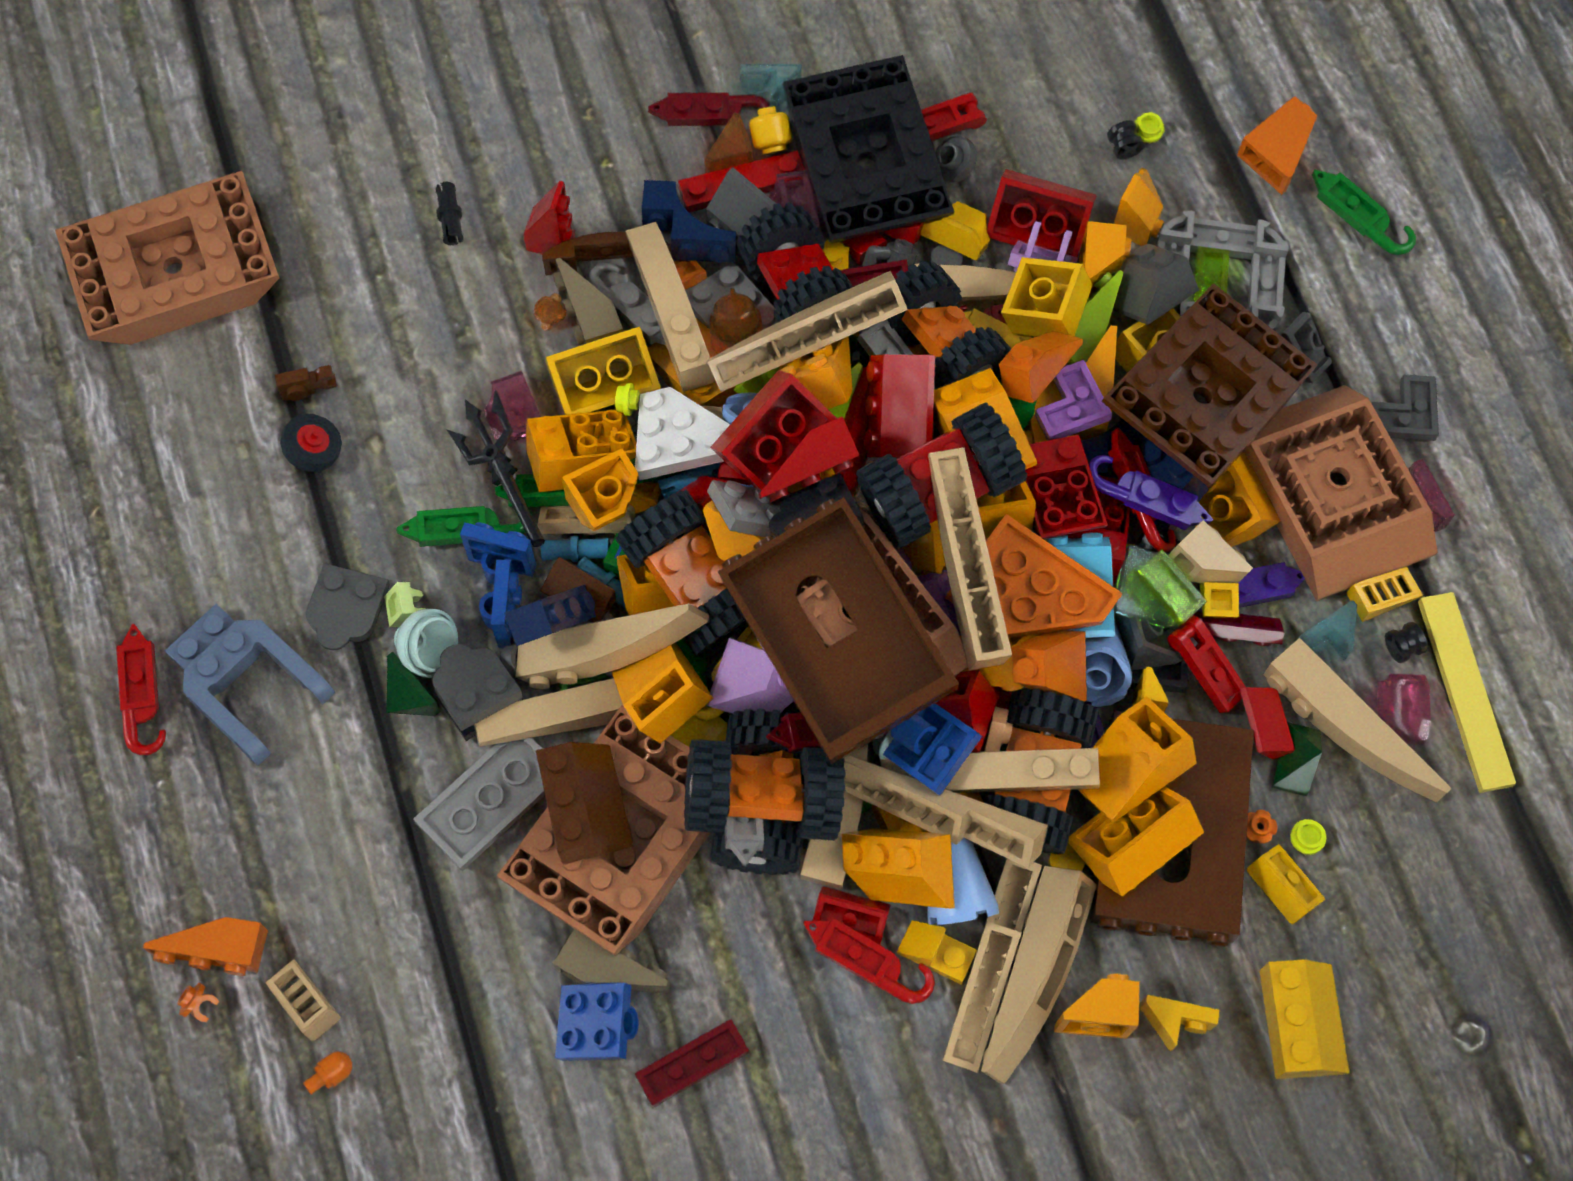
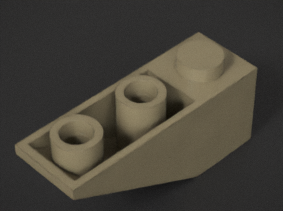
(589, 306)
(592, 964)

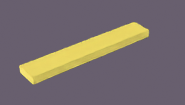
(1466, 693)

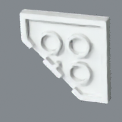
(674, 434)

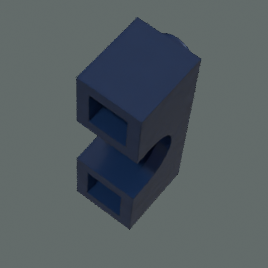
(550, 614)

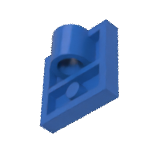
(487, 545)
(504, 598)
(932, 746)
(595, 1022)

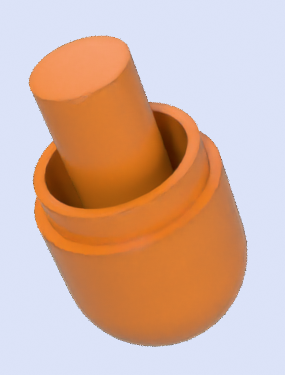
(329, 1071)

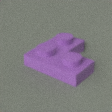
(1080, 404)

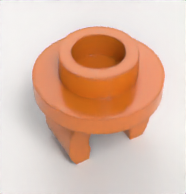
(191, 1000)

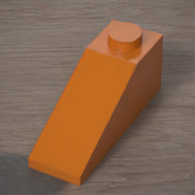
(1035, 363)

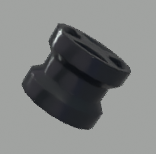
(1125, 139)
(1406, 642)

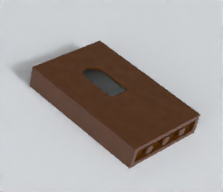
(865, 679)
(1211, 895)

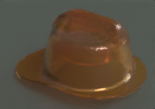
(733, 321)

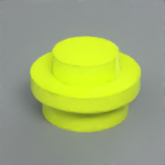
(1150, 127)
(627, 399)
(1308, 837)

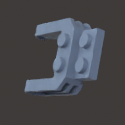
(218, 652)

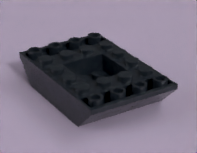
(859, 116)

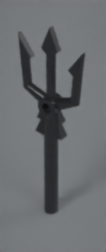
(499, 464)

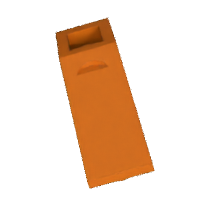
(221, 943)

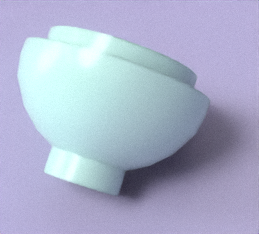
(423, 640)

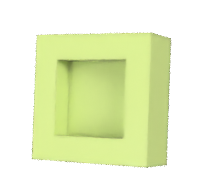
(400, 603)

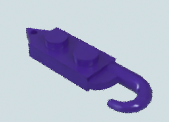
(1151, 496)
(1268, 584)

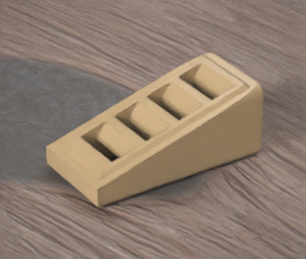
(318, 1016)

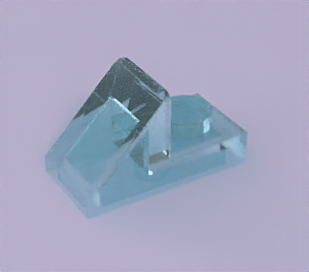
(768, 78)
(1334, 630)

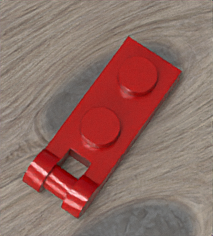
(945, 118)
(1208, 663)

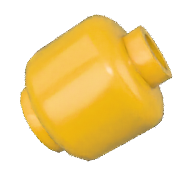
(770, 130)

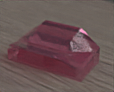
(795, 189)
(516, 402)
(1441, 510)
(1405, 706)

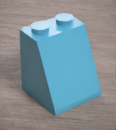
(1094, 554)

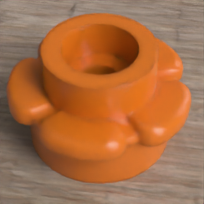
(1269, 827)

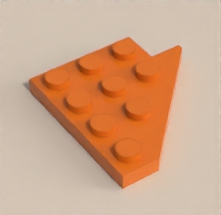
(1042, 585)

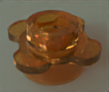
(549, 311)

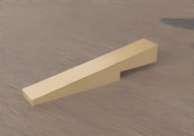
(551, 714)
(949, 813)
(991, 966)

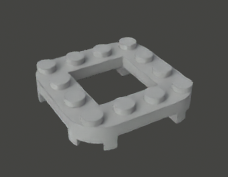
(1251, 242)

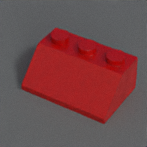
(1029, 199)
(899, 403)
(770, 428)

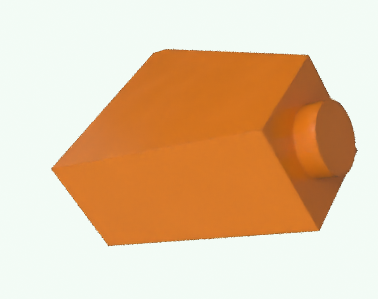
(1278, 143)
(1052, 663)

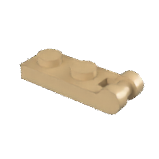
(563, 520)

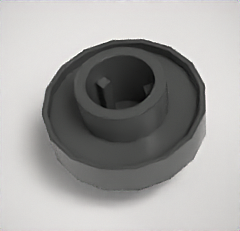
(956, 158)

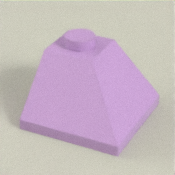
(747, 681)

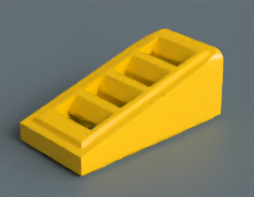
(1367, 610)

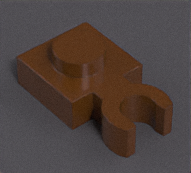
(301, 383)

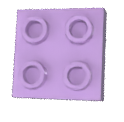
(1029, 249)

